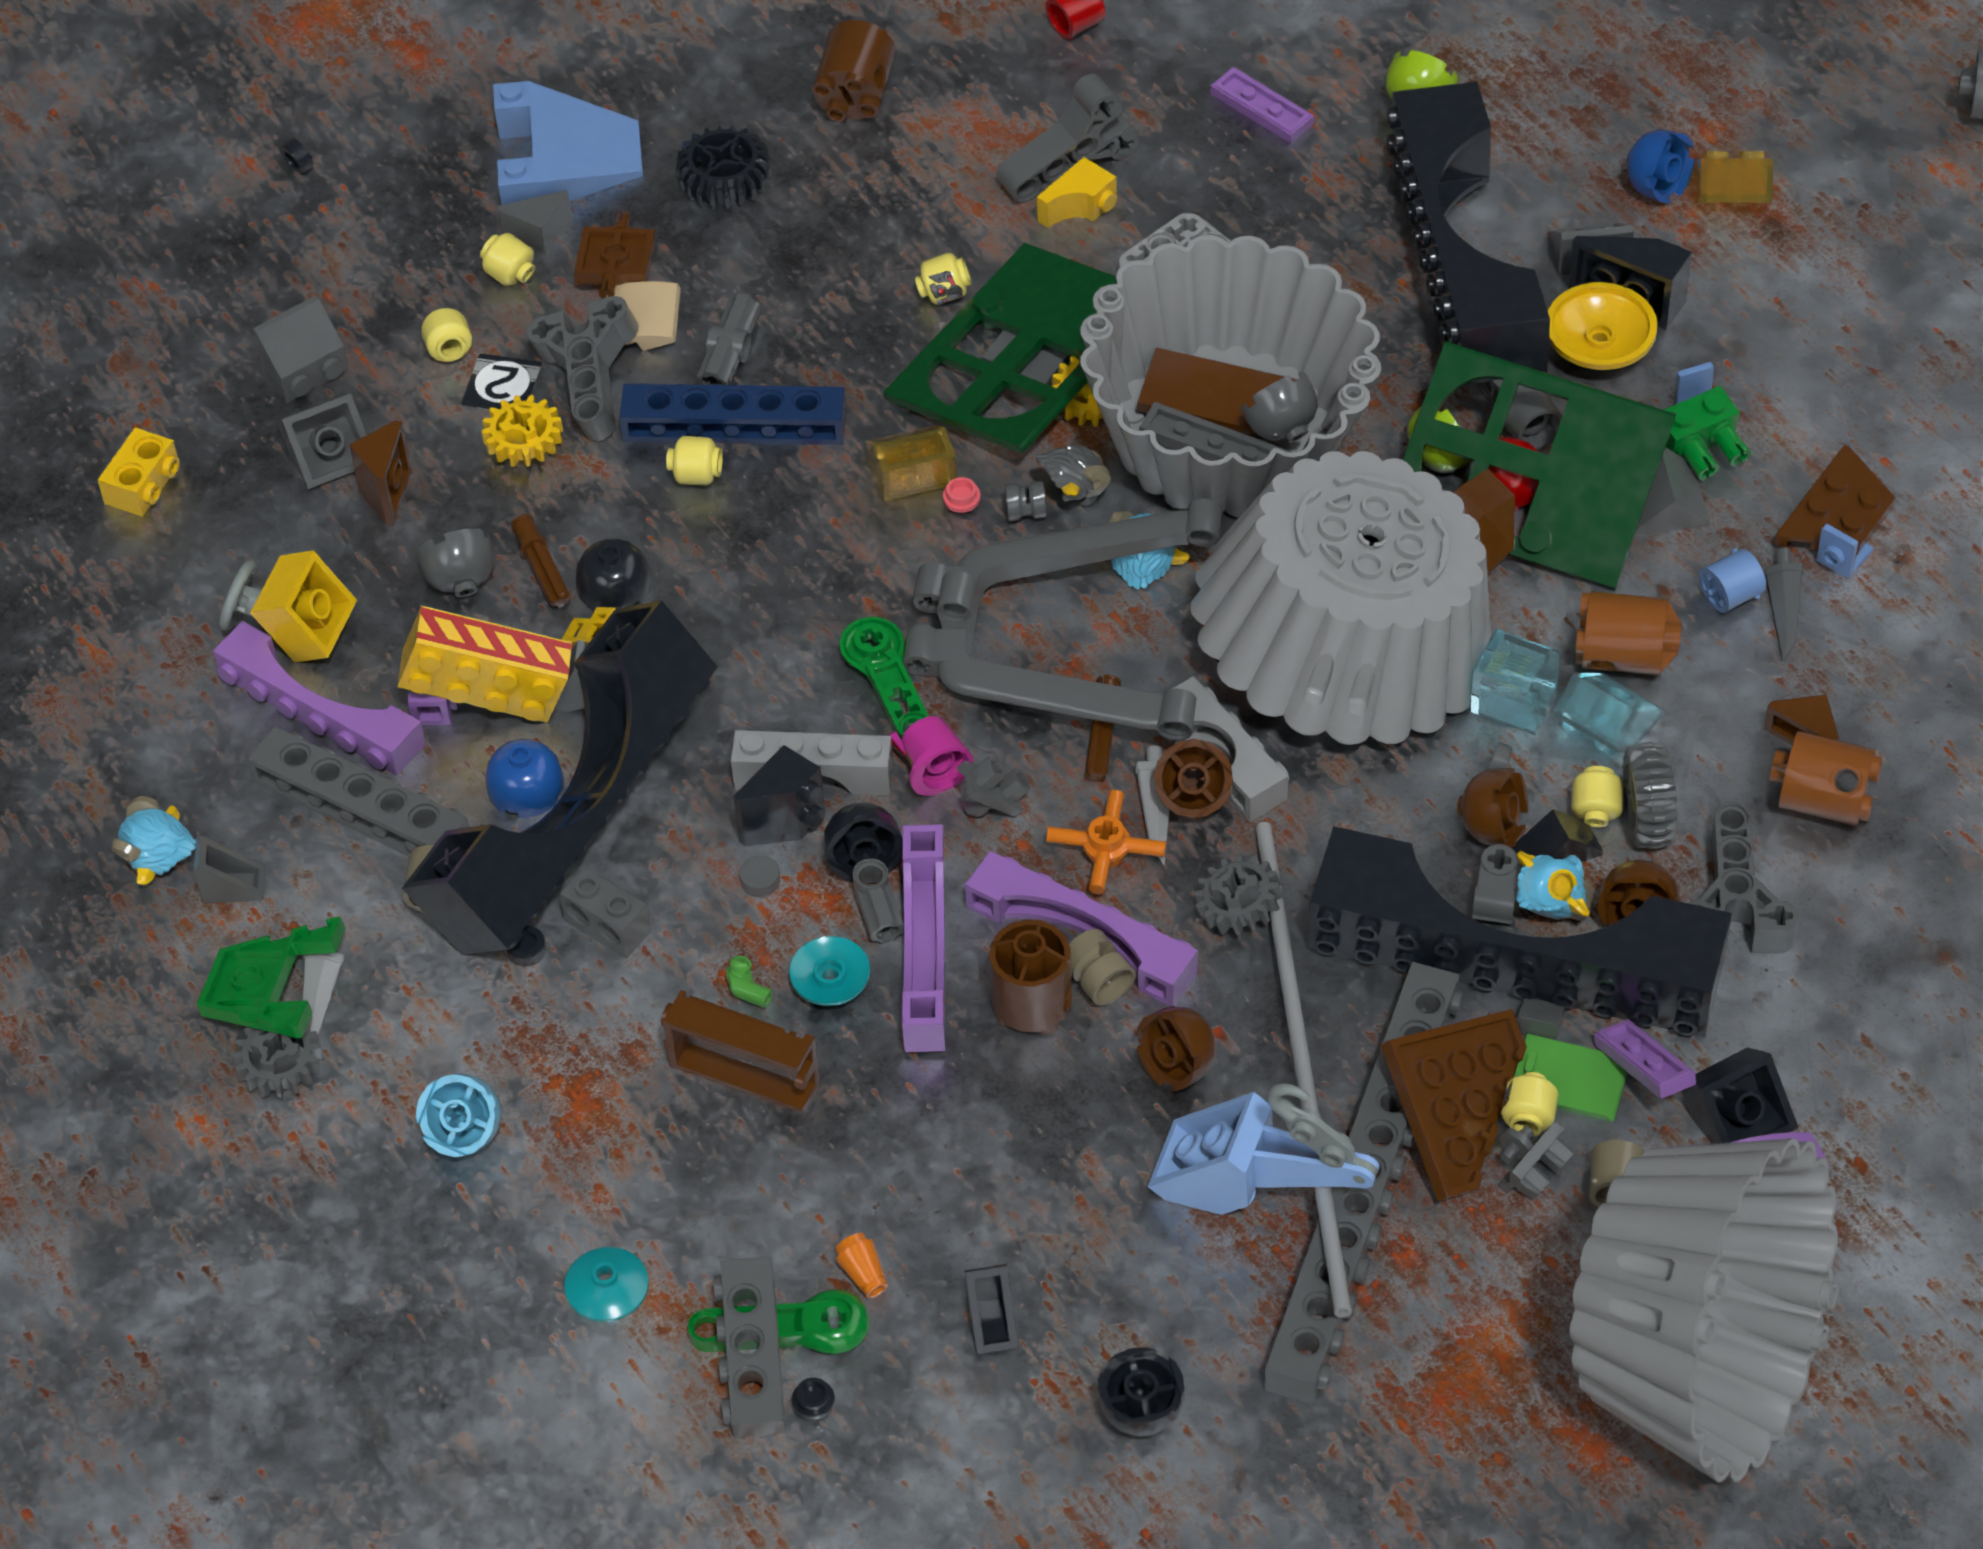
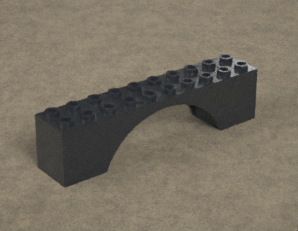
(1442, 156)
(635, 687)
(1645, 968)

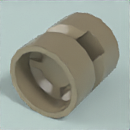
(1102, 970)

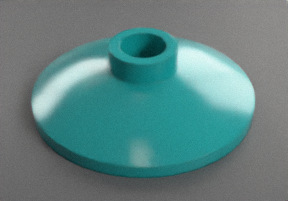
(828, 958)
(608, 1298)

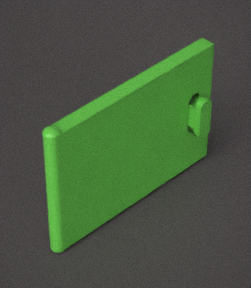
(1584, 1077)

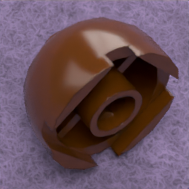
(1193, 778)
(1494, 806)
(1631, 886)
(1176, 1046)

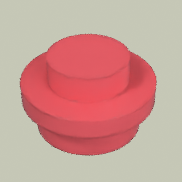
(961, 495)

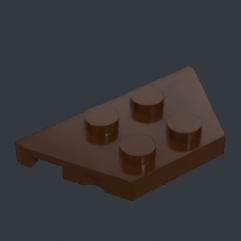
(1843, 497)

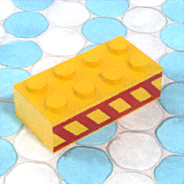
(484, 664)

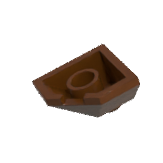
(1493, 509)

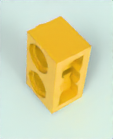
(139, 472)

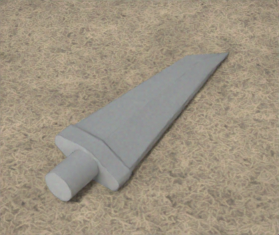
(1155, 812)
(319, 981)

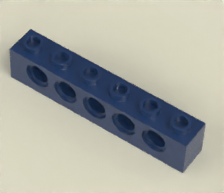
(734, 413)

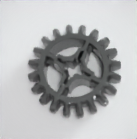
(1650, 795)

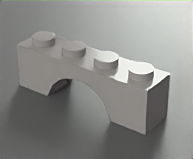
(855, 761)
(1257, 780)

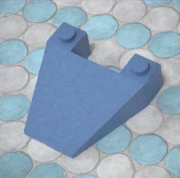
(572, 144)

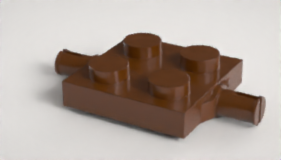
(614, 255)

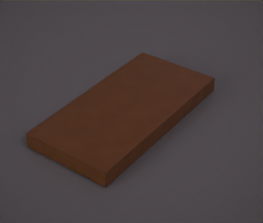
(1204, 388)

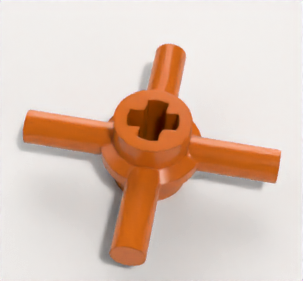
(1106, 841)

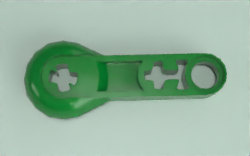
(883, 668)
(800, 1324)

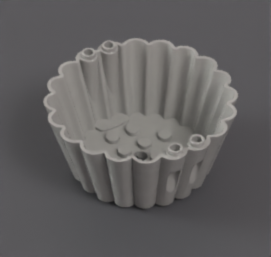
(1234, 308)
(1341, 627)
(1708, 1296)

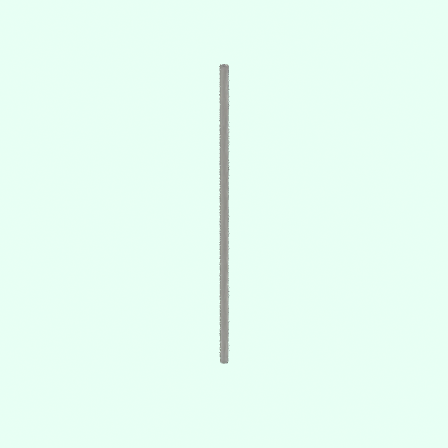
(1304, 1075)

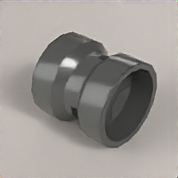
(1016, 500)

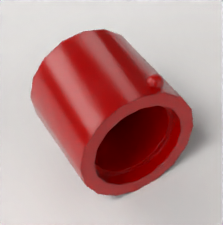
(1074, 16)

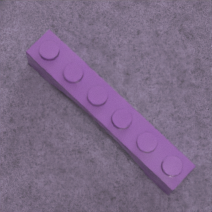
(381, 736)
(1007, 890)
(924, 938)

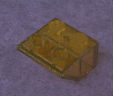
(1733, 179)
(913, 461)

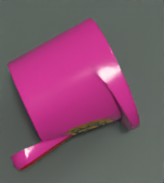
(932, 754)

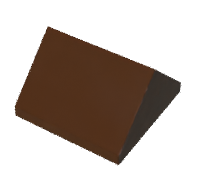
(382, 469)

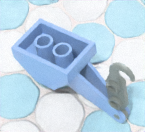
(1232, 1148)

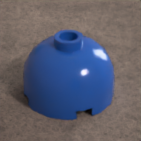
(1660, 164)
(524, 778)

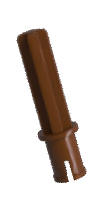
(535, 550)
(1100, 741)

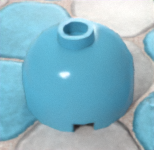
(458, 1114)

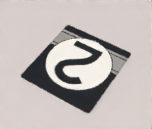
(500, 379)

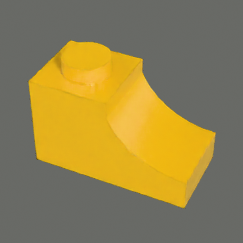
(1079, 193)

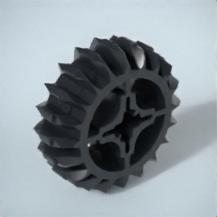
(732, 163)

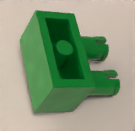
(1703, 424)

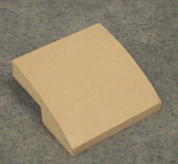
(655, 309)

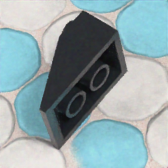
(1644, 265)

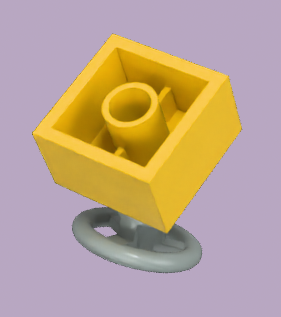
(298, 606)

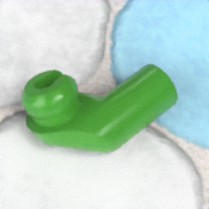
(742, 983)

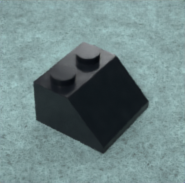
(780, 800)
(1740, 1098)

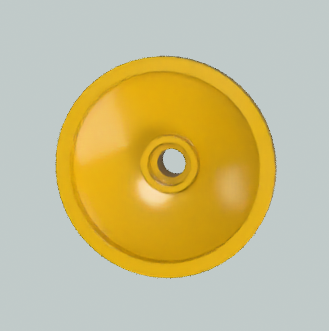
(1601, 326)

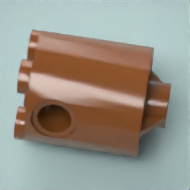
(1627, 633)
(1812, 775)

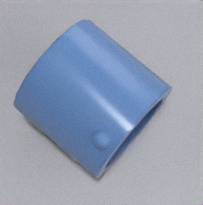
(1732, 580)

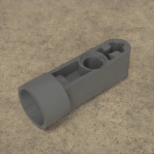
(1531, 416)

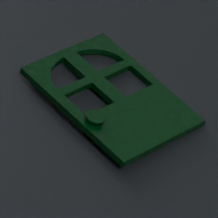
(1044, 304)
(1589, 482)

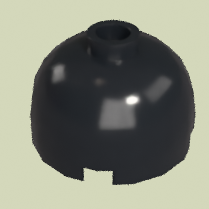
(613, 575)
(860, 834)
(1141, 1391)

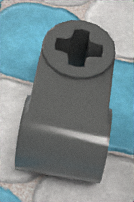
(1495, 887)

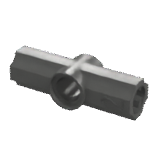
(729, 341)

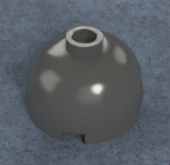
(1283, 409)
(458, 562)

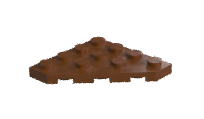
(1454, 1093)

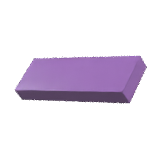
(1262, 105)
(1644, 1058)

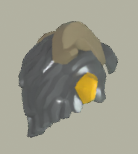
(1076, 472)

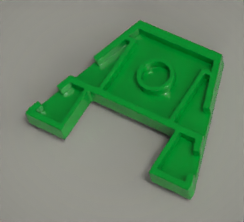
(252, 975)

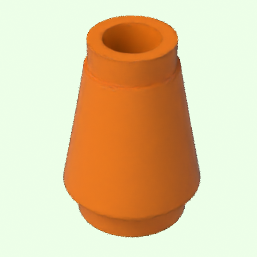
(861, 1263)

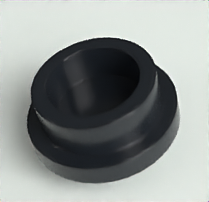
(813, 1398)

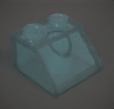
(1606, 712)

